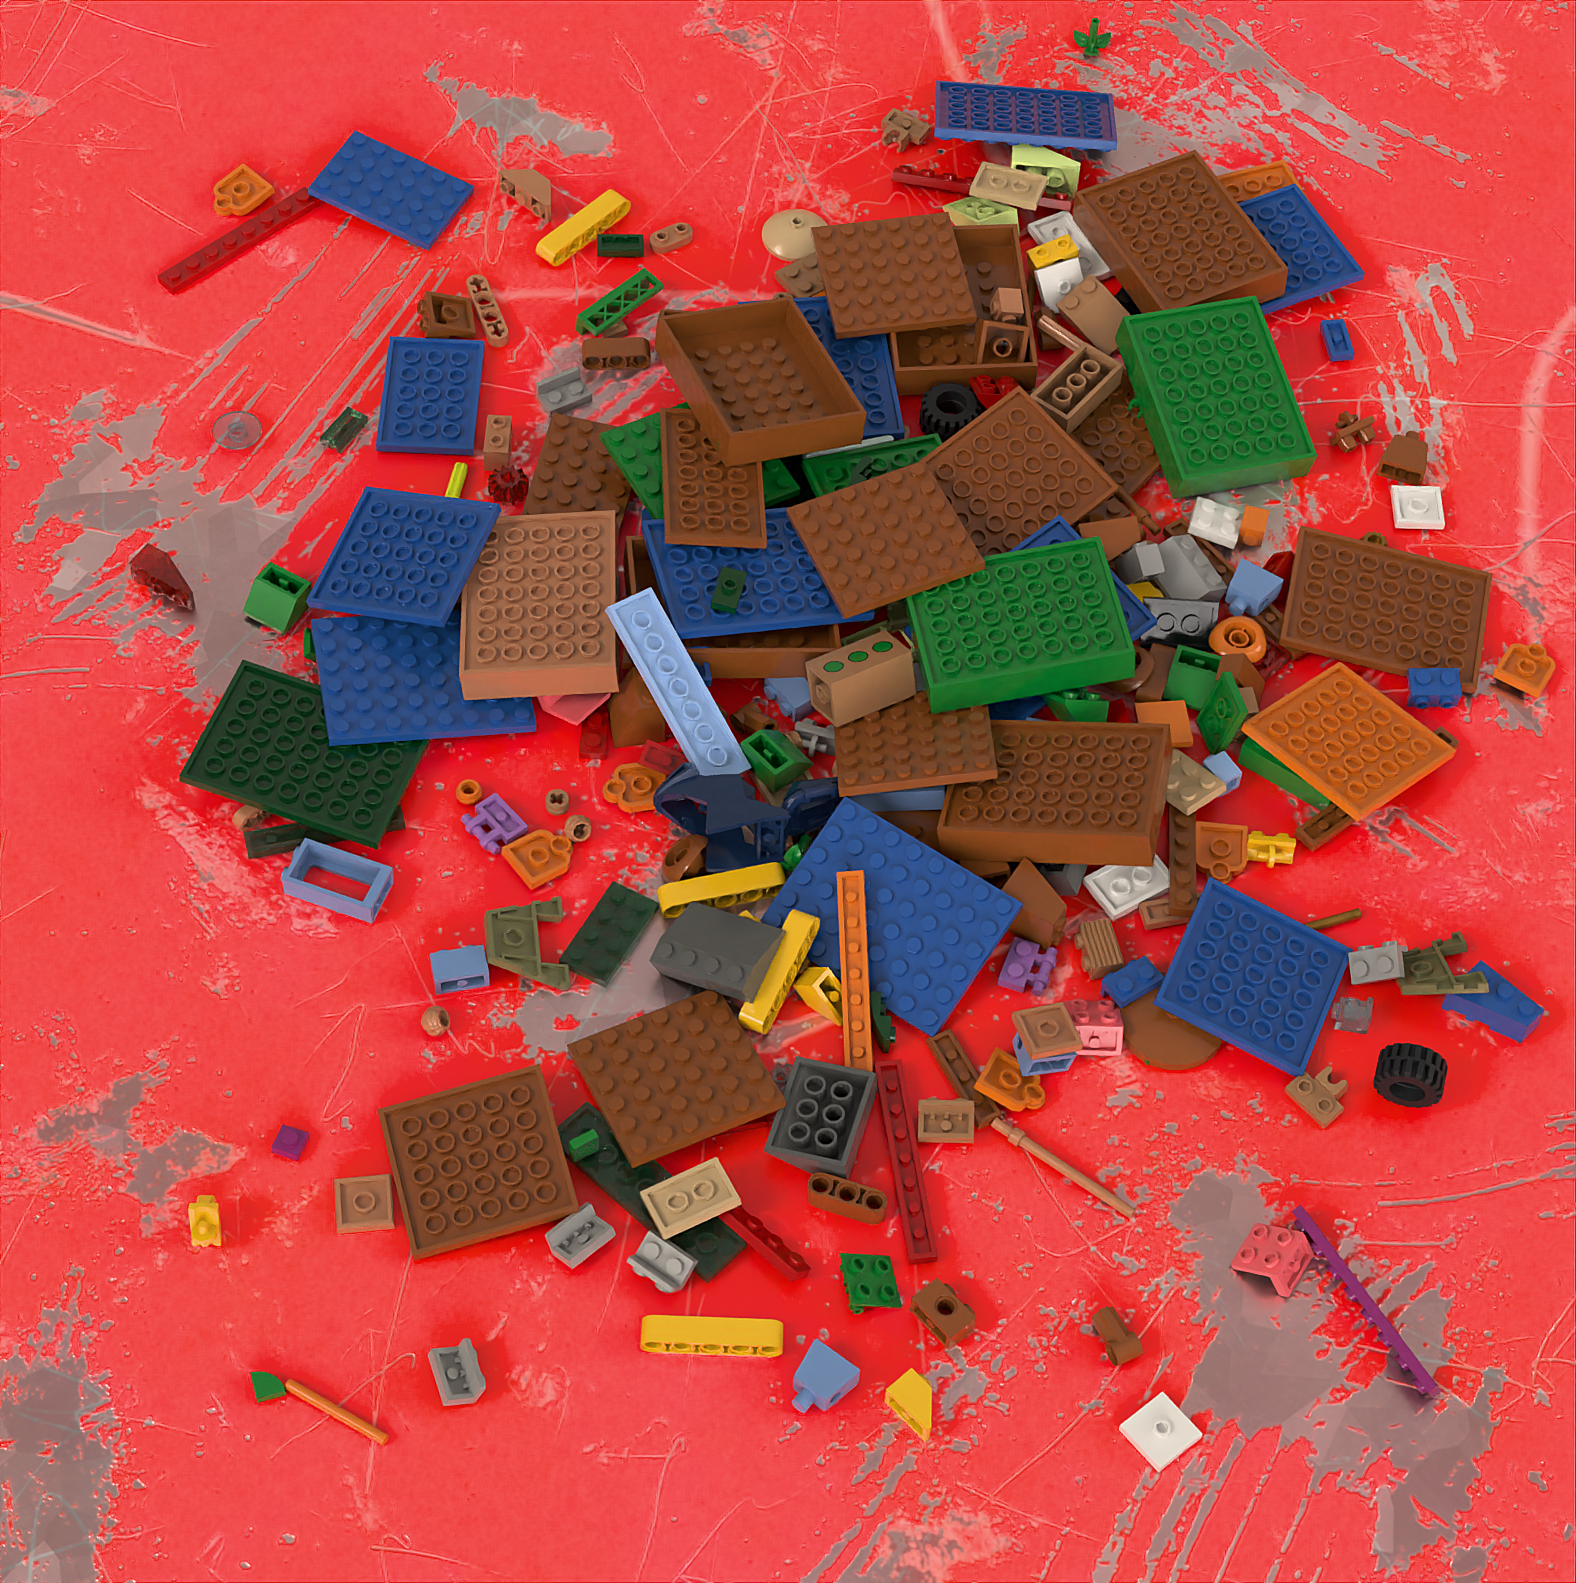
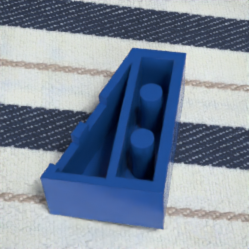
(1501, 1008)

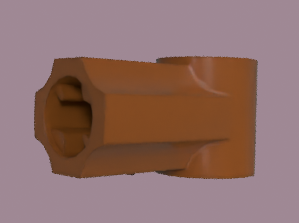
(1046, 341)
(751, 719)
(1119, 1342)

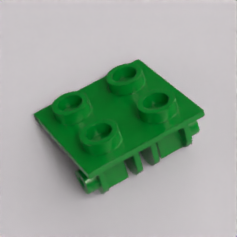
(869, 1281)

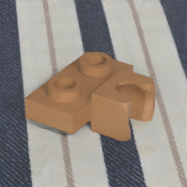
(903, 128)
(1318, 1095)

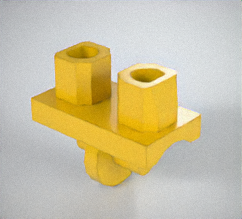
(1270, 848)
(205, 1221)

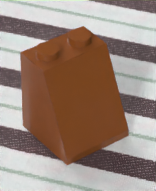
(1115, 534)
(634, 713)
(1042, 910)

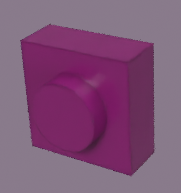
(290, 1142)

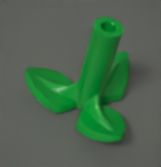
(1093, 41)
(795, 854)

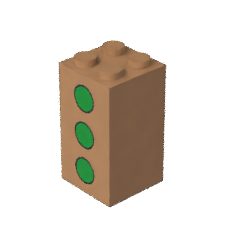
(861, 678)

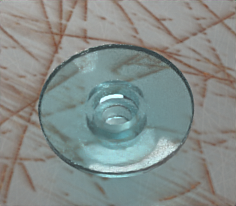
(237, 430)

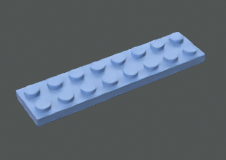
(676, 685)

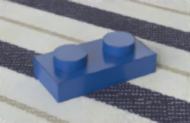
(1337, 340)

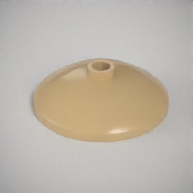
(789, 234)

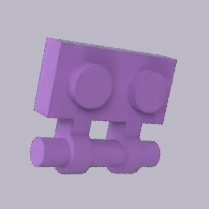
(500, 818)
(1019, 963)

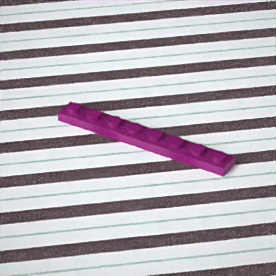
(1371, 1311)

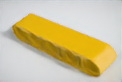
(583, 227)
(722, 889)
(799, 936)
(711, 1336)

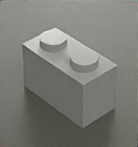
(1139, 564)

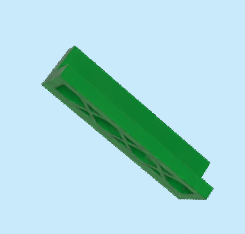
(617, 299)

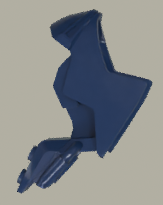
(733, 804)

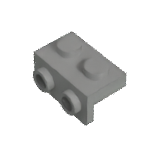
(1377, 964)
(579, 1236)
(457, 1373)

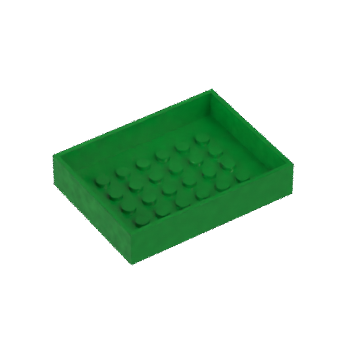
(1215, 397)
(1021, 627)

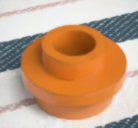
(469, 786)

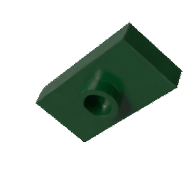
(620, 245)
(728, 590)

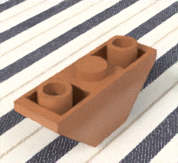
(528, 189)

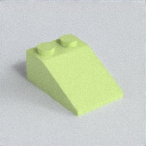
(1061, 170)
(980, 212)

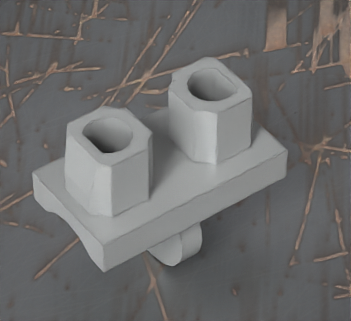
(816, 737)

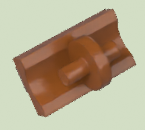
(1345, 436)

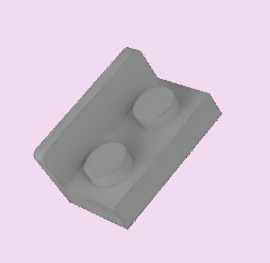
(562, 392)
(662, 1262)

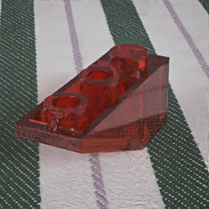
(160, 573)

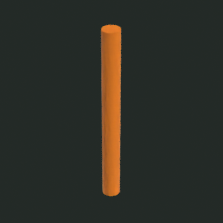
(336, 1412)

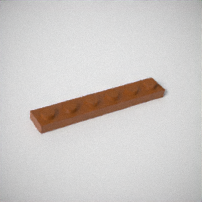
(1181, 862)

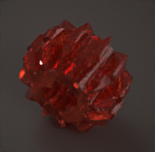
(508, 485)

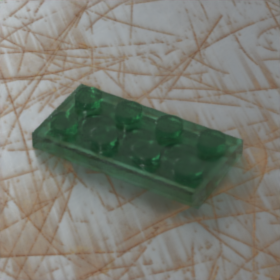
(609, 934)

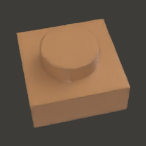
(617, 330)

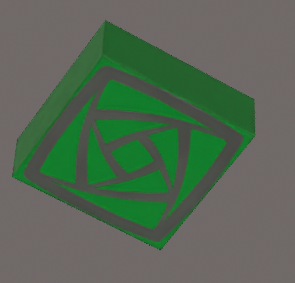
(584, 1145)

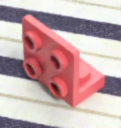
(572, 707)
(1097, 1025)
(1275, 1254)

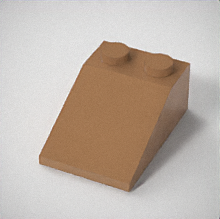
(1093, 314)

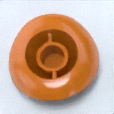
(1239, 636)

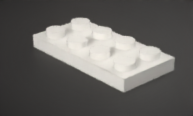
(1062, 224)

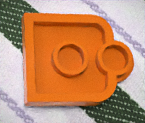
(240, 192)
(1525, 668)
(633, 787)
(1221, 850)
(539, 857)
(1006, 1085)

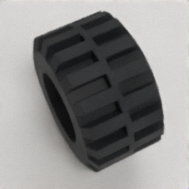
(948, 399)
(1410, 1075)

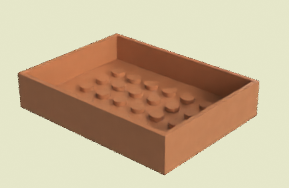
(539, 608)

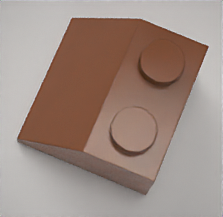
(1000, 342)

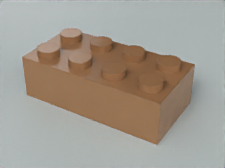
(1078, 386)

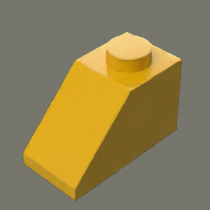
(821, 992)
(912, 1401)

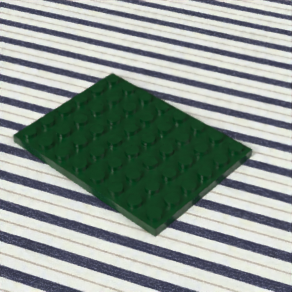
(275, 755)

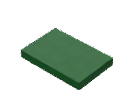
(1221, 714)

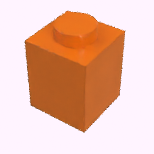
(1253, 526)

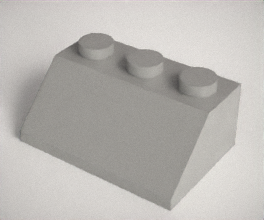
(1188, 571)

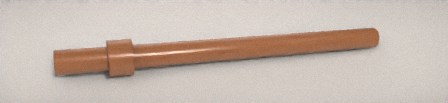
(1018, 1137)

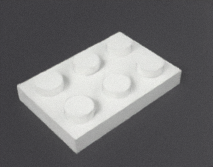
(1124, 887)

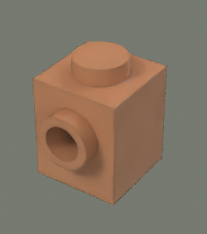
(1007, 305)

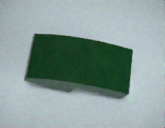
(862, 471)
(881, 1024)

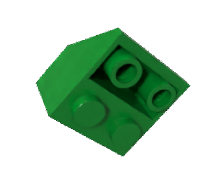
(277, 598)
(1191, 677)
(1077, 705)
(774, 758)

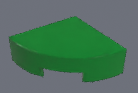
(266, 1386)

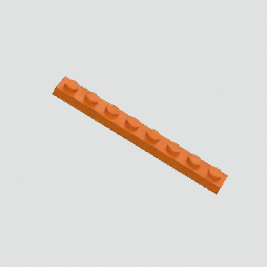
(854, 970)

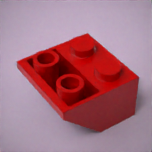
(990, 389)

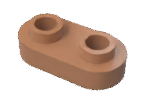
(671, 238)

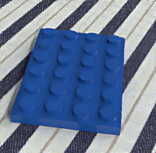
(391, 190)
(430, 396)

